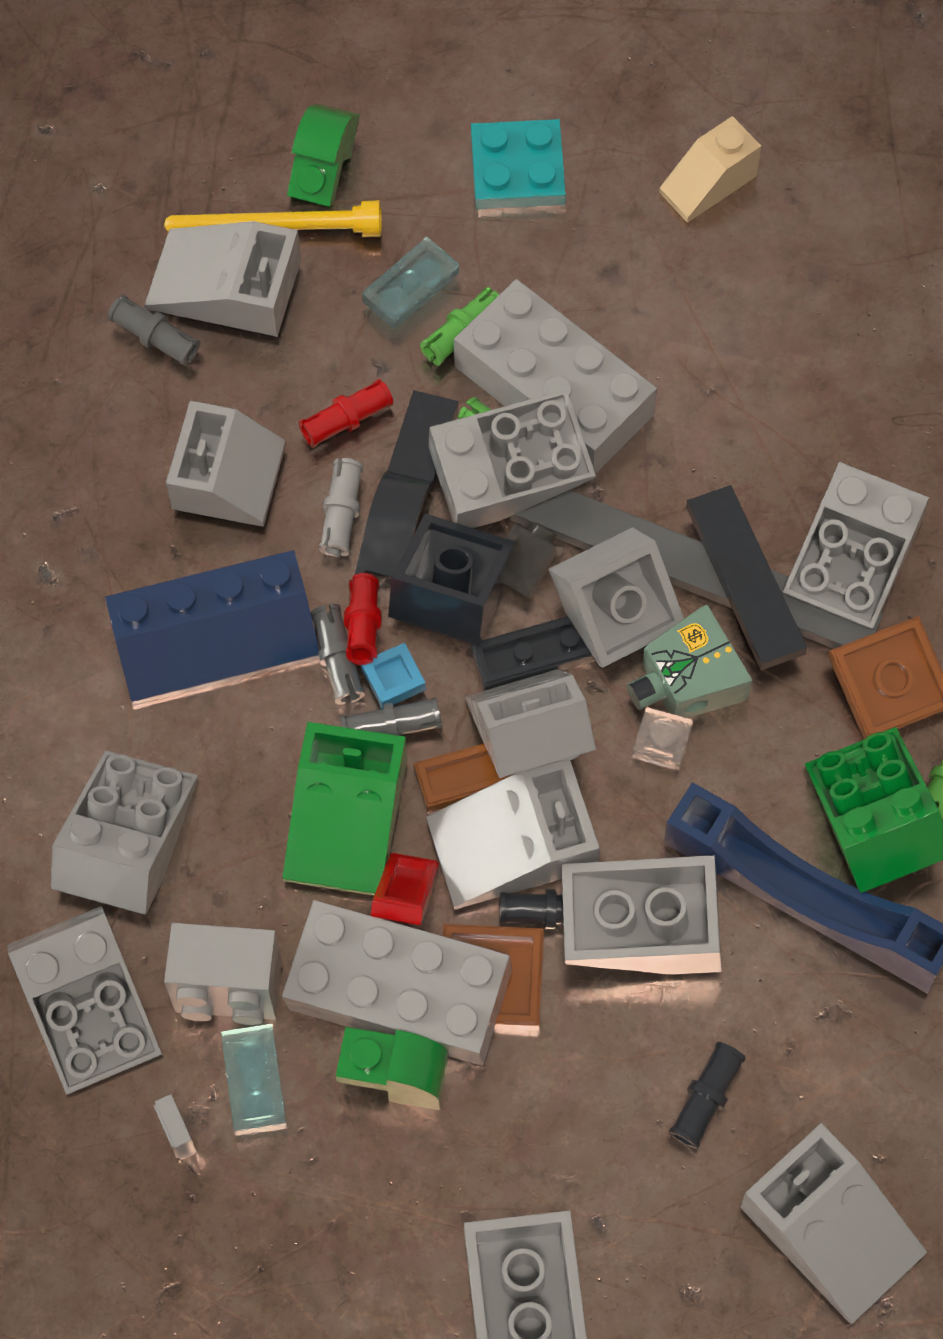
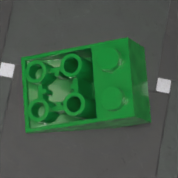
(344, 808)
(878, 809)

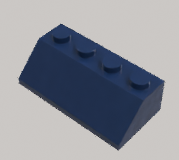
(213, 627)

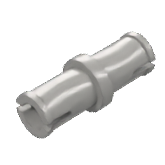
(341, 507)

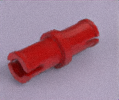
(345, 413)
(362, 619)

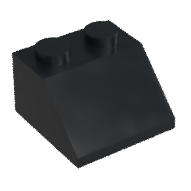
(450, 579)

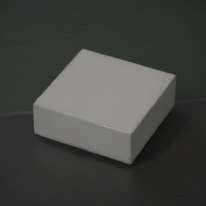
(174, 1127)

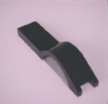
(403, 486)

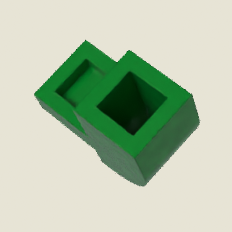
(320, 147)
(402, 1064)

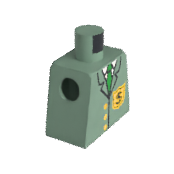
(691, 669)

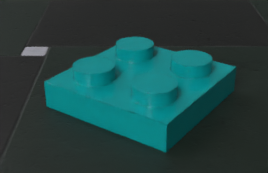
(518, 164)

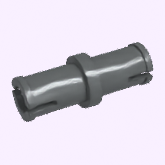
(154, 330)
(333, 646)
(397, 719)

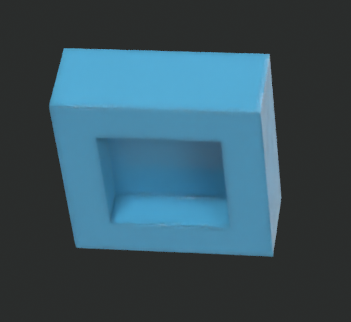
(394, 676)

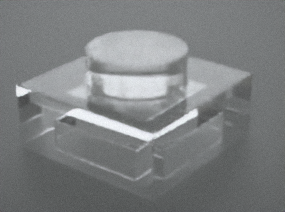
(662, 738)

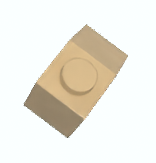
(712, 169)

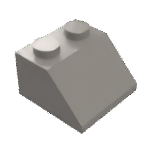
(618, 595)

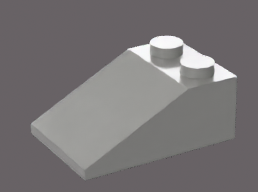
(643, 915)

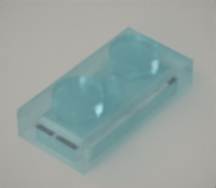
(410, 283)
(253, 1080)

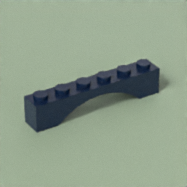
(875, 928)

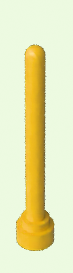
(362, 219)

